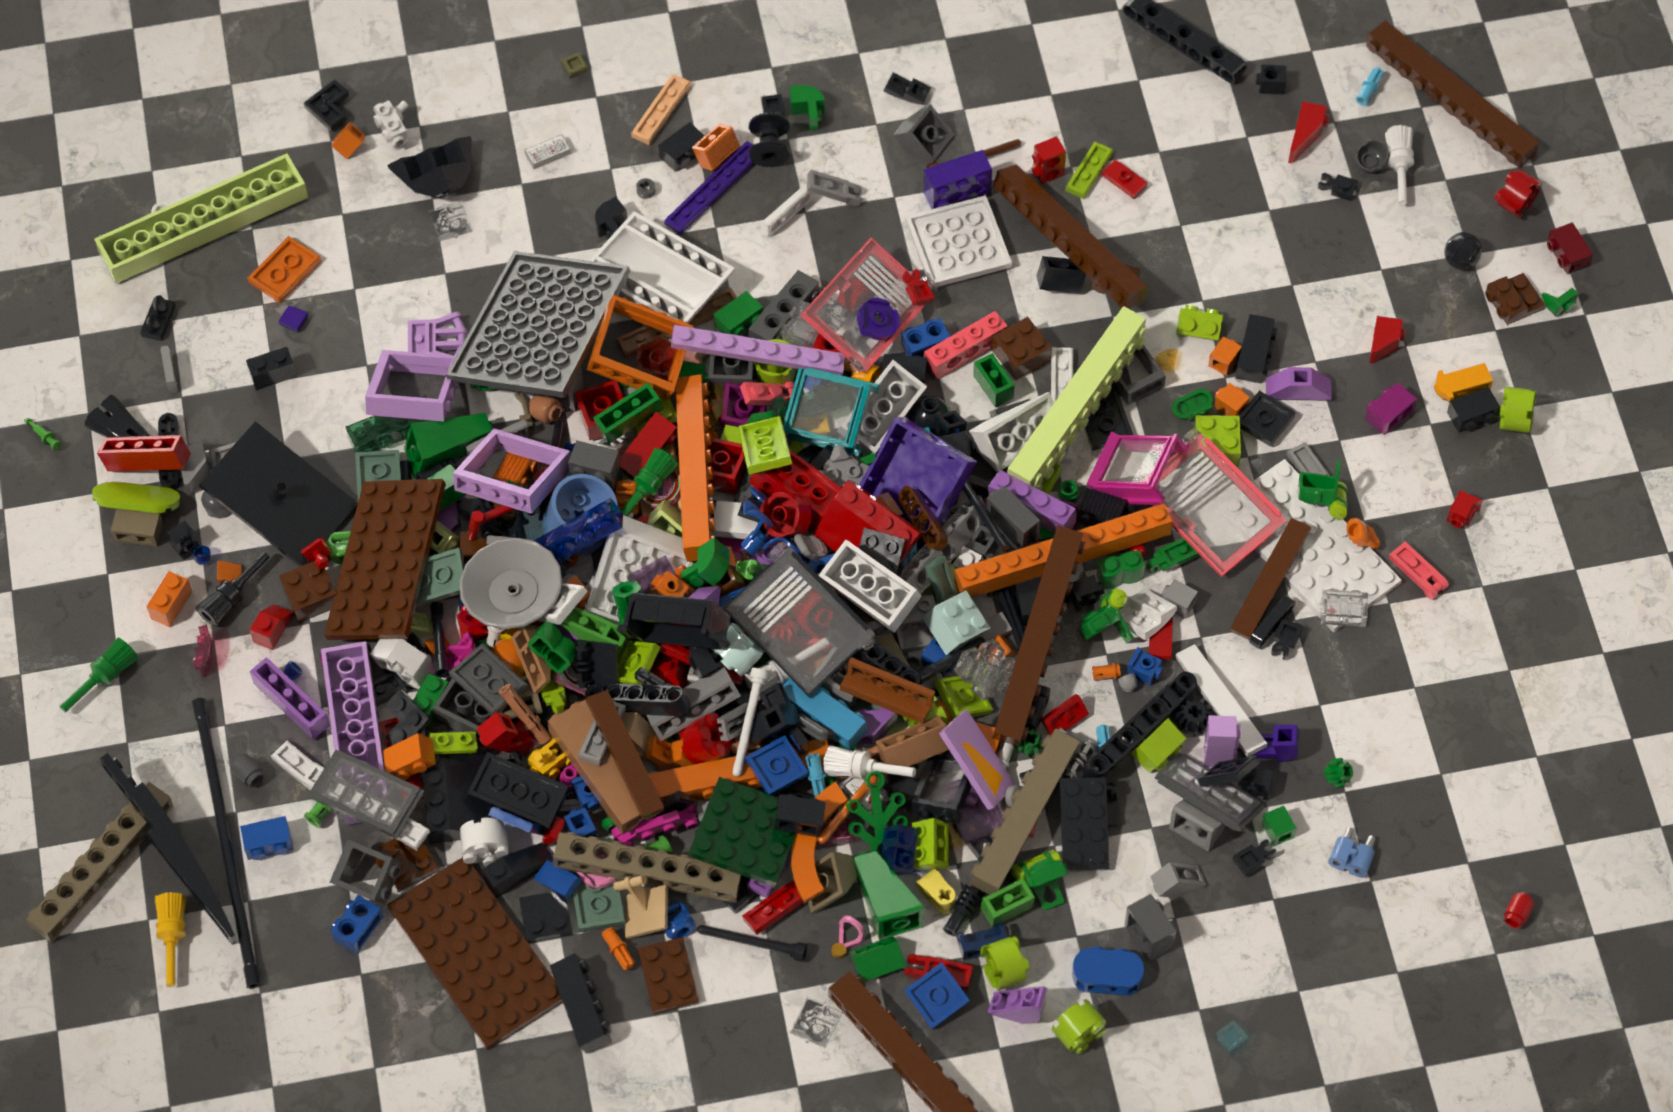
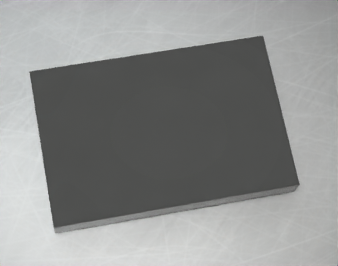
(483, 676)

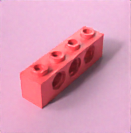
(963, 345)

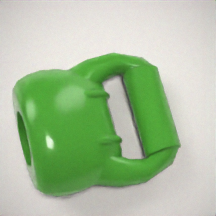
(339, 548)

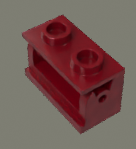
(1569, 248)

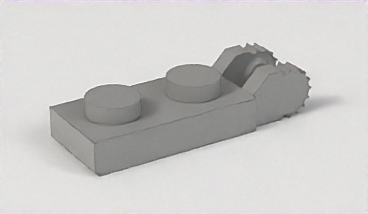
(833, 188)

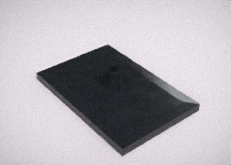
(290, 519)

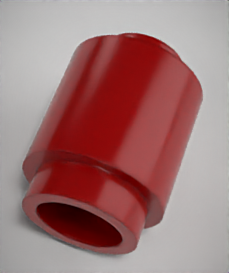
(1518, 910)

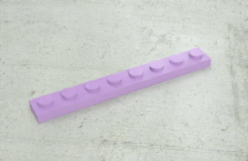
(756, 350)

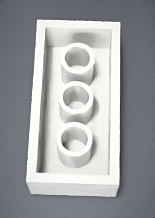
(894, 398)
(870, 586)

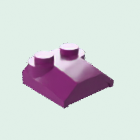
(735, 409)

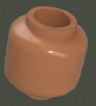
(545, 408)

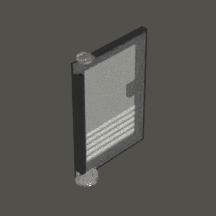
(799, 621)

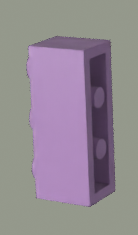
(1221, 739)

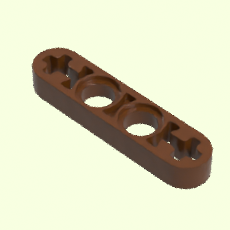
(909, 493)

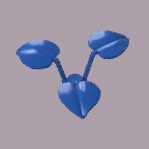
(757, 538)

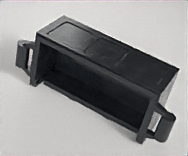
(676, 621)

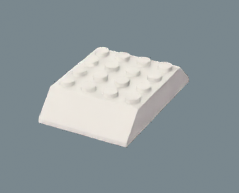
(664, 268)

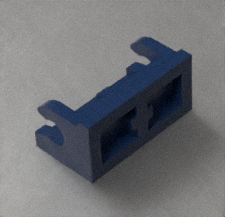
(971, 943)

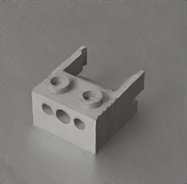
(915, 633)

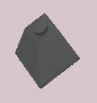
(924, 134)

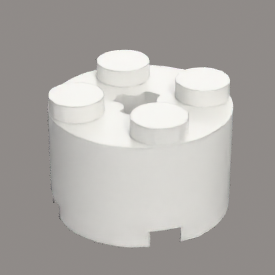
(483, 841)

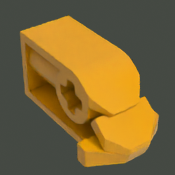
(1462, 382)

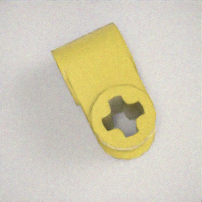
(936, 891)

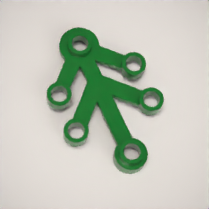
(878, 819)

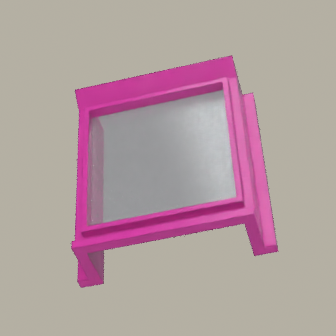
(1133, 466)

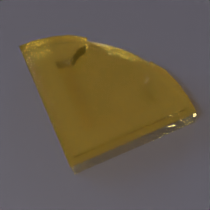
(1167, 359)

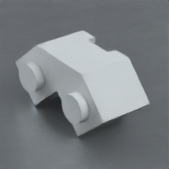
(404, 660)

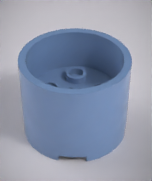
(573, 497)

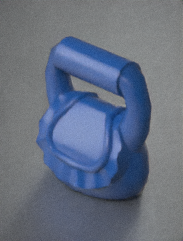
(681, 923)

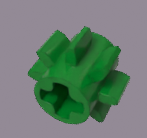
(1031, 744)
(1338, 772)

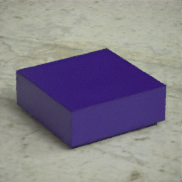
(293, 318)

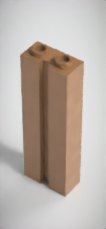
(605, 782)

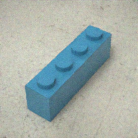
(829, 713)

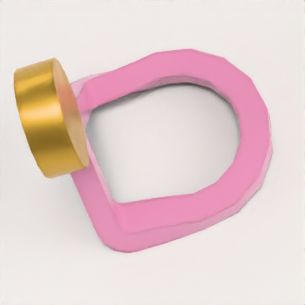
(839, 949)

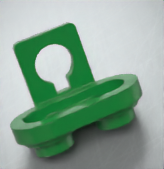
(1192, 404)

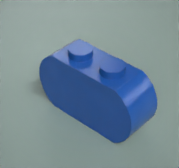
(1107, 971)

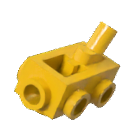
(547, 760)

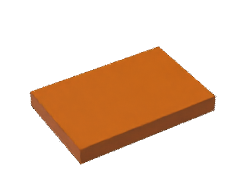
(284, 269)

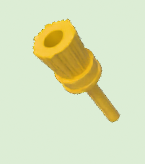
(170, 928)

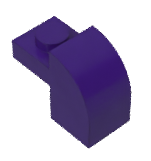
(1281, 744)

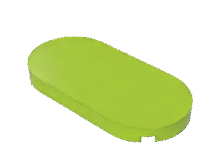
(135, 497)

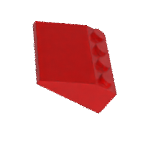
(858, 509)

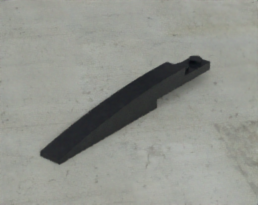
(170, 844)

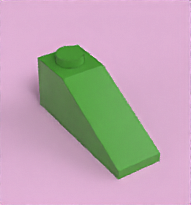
(593, 628)

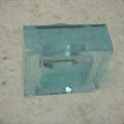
(1231, 1037)

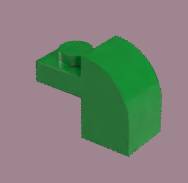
(809, 101)
(711, 565)

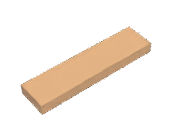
(661, 109)

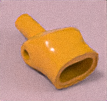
(870, 375)

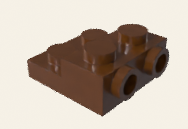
(1514, 298)
(416, 863)

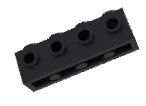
(581, 1003)

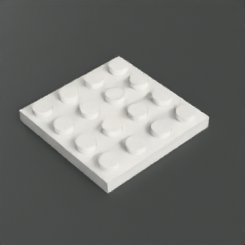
(958, 241)

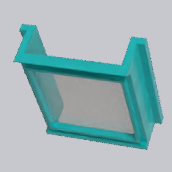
(827, 409)

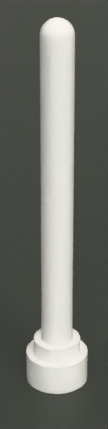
(758, 678)

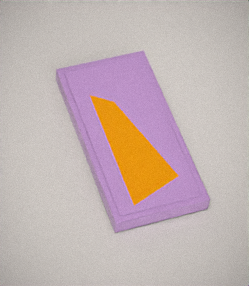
(976, 759)

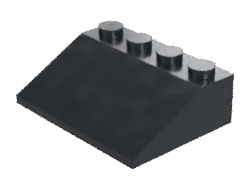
(447, 795)

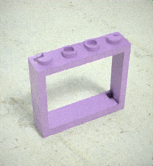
(404, 406)
(506, 493)

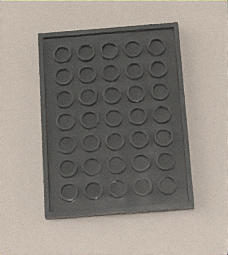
(538, 324)

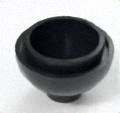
(926, 417)

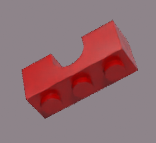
(501, 734)

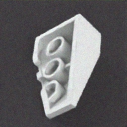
(1006, 434)

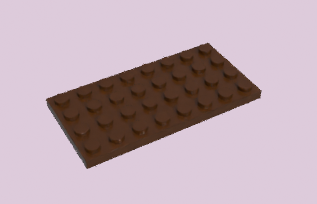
(385, 559)
(476, 952)

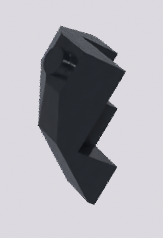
(436, 169)

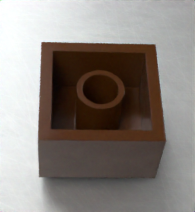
(1021, 348)
(308, 591)

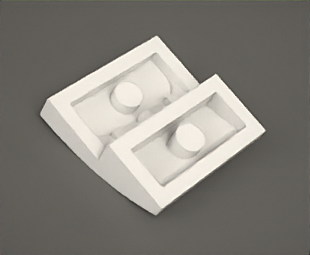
(1147, 613)

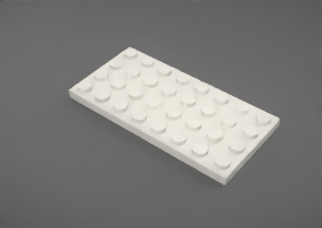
(1328, 554)

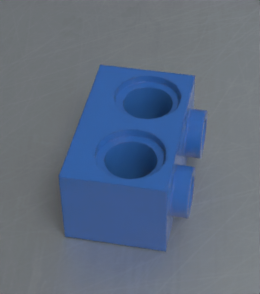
(923, 335)
(362, 926)

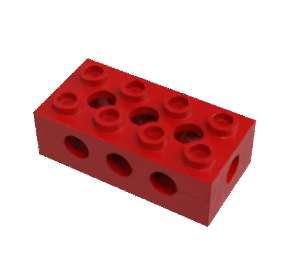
(801, 480)

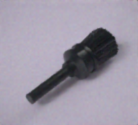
(227, 594)

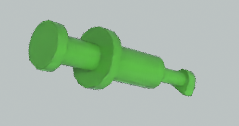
(46, 437)

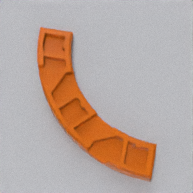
(804, 847)

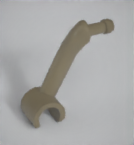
(527, 416)

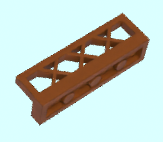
(887, 693)

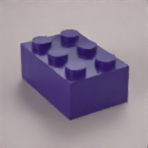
(958, 180)

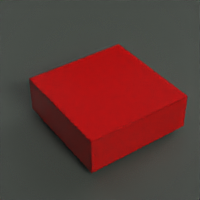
(551, 836)

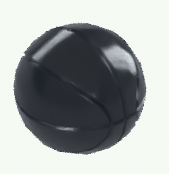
(1463, 250)

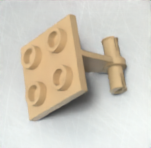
(645, 908)

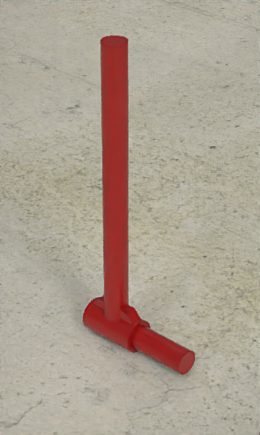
(479, 518)

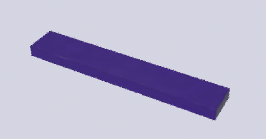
(710, 190)

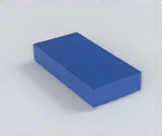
(557, 879)

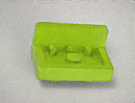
(1199, 323)
(454, 742)

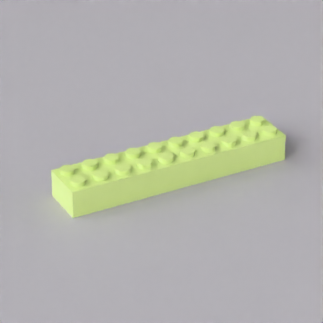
(201, 218)
(1079, 399)

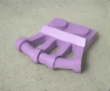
(424, 334)

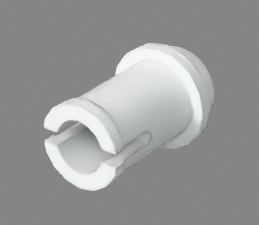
(494, 634)
(1004, 754)

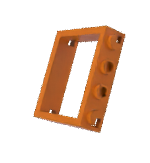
(624, 373)

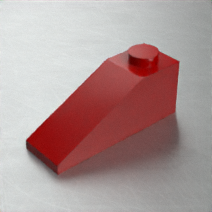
(1308, 128)

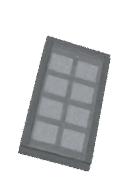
(366, 793)
(1221, 801)

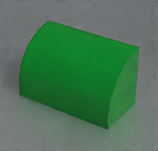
(877, 958)

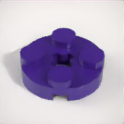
(870, 327)

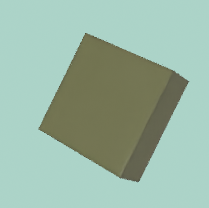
(574, 65)

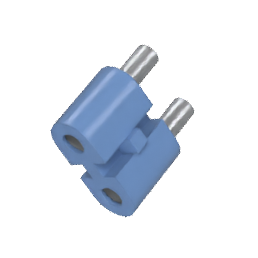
(1351, 856)

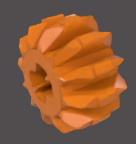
(624, 491)

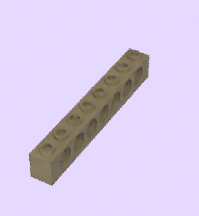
(98, 873)
(655, 876)

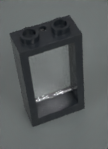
(941, 790)

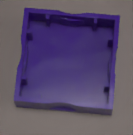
(921, 461)

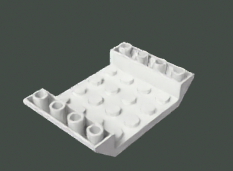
(625, 553)

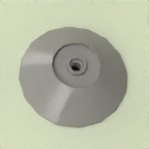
(508, 567)

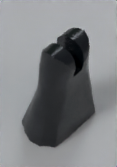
(114, 420)

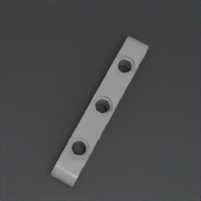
(959, 529)

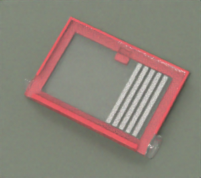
(866, 276)
(1216, 505)

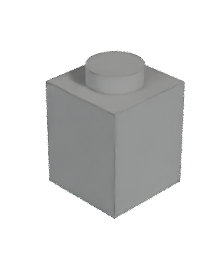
(1181, 596)

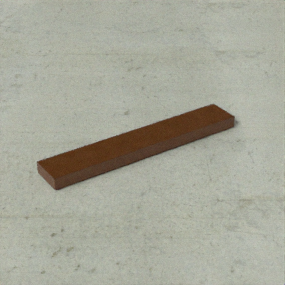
(1270, 578)
(624, 754)

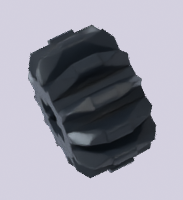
(1187, 721)

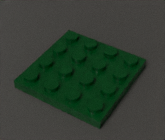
(741, 835)

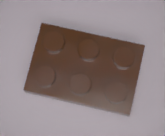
(668, 975)

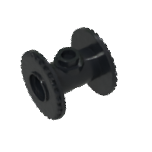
(769, 150)

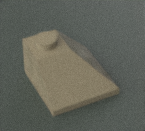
(836, 876)

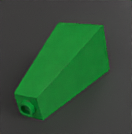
(442, 441)
(888, 899)

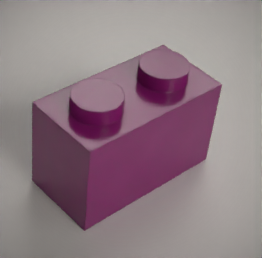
(1390, 408)

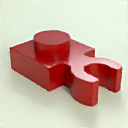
(917, 290)

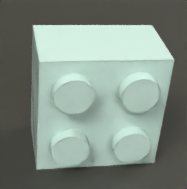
(956, 622)

